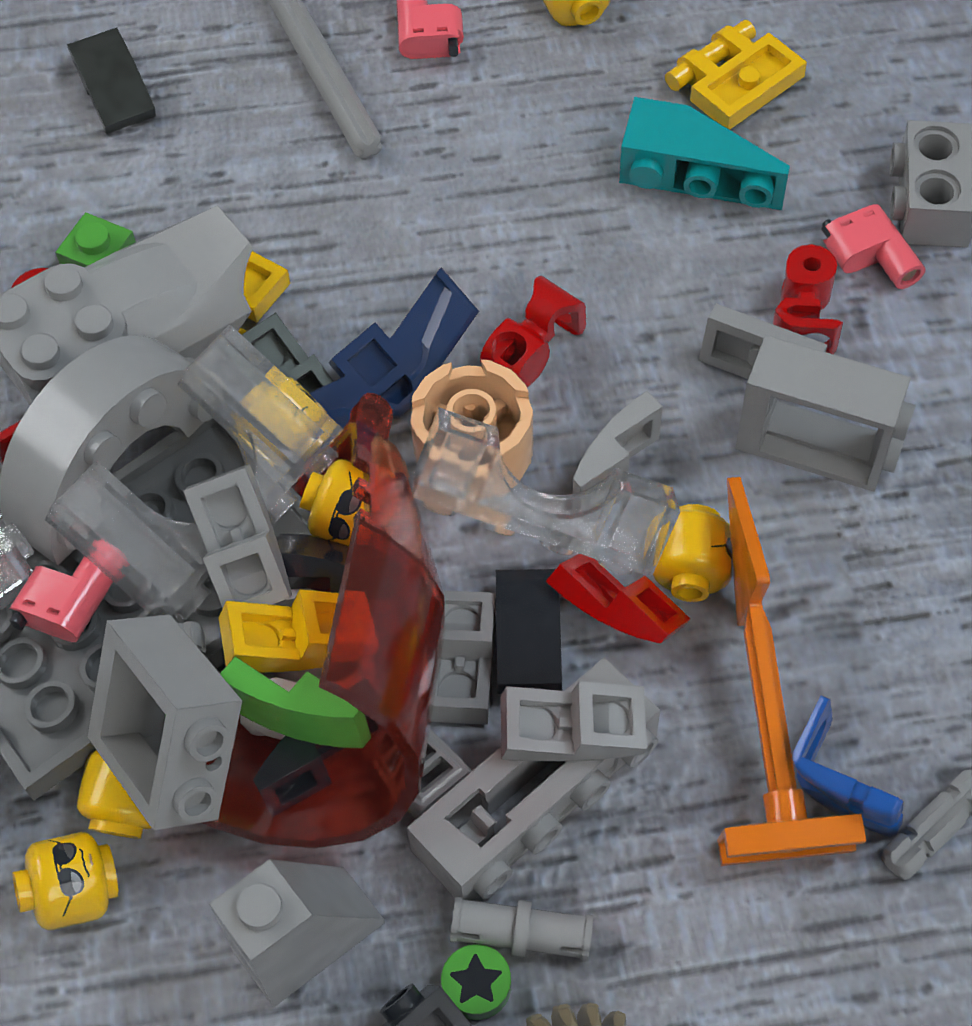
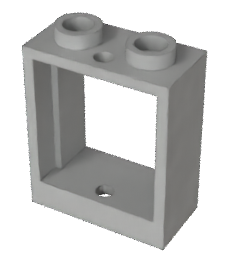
(831, 386)
(155, 671)

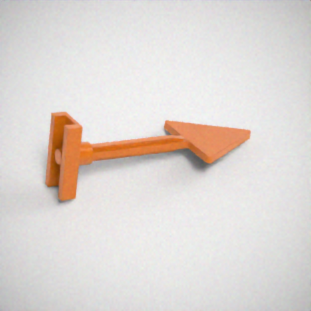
(788, 828)

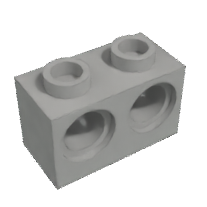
(933, 183)

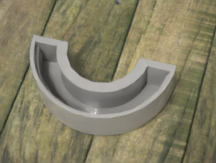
(87, 416)

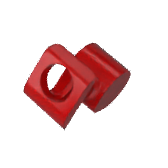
(806, 292)
(525, 345)

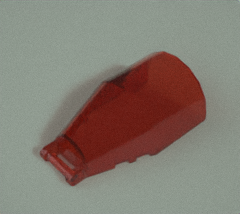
(377, 658)

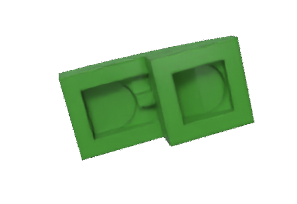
(302, 712)

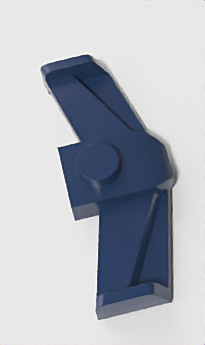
(399, 363)

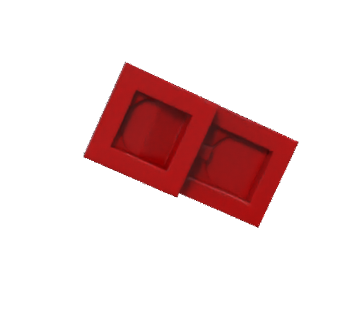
(634, 610)

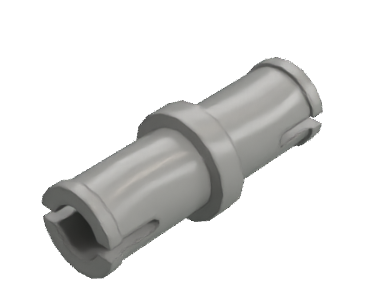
(521, 928)

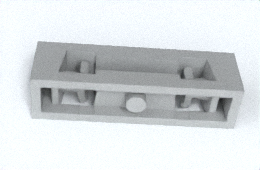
(458, 833)

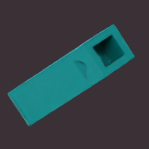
(693, 155)

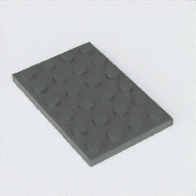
(52, 681)

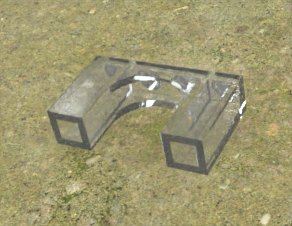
(162, 558)

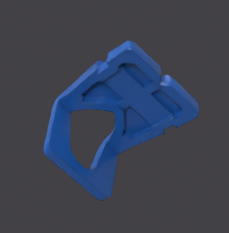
(838, 791)

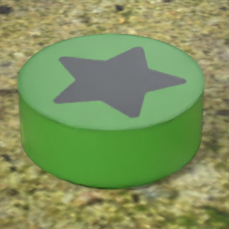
(477, 981)

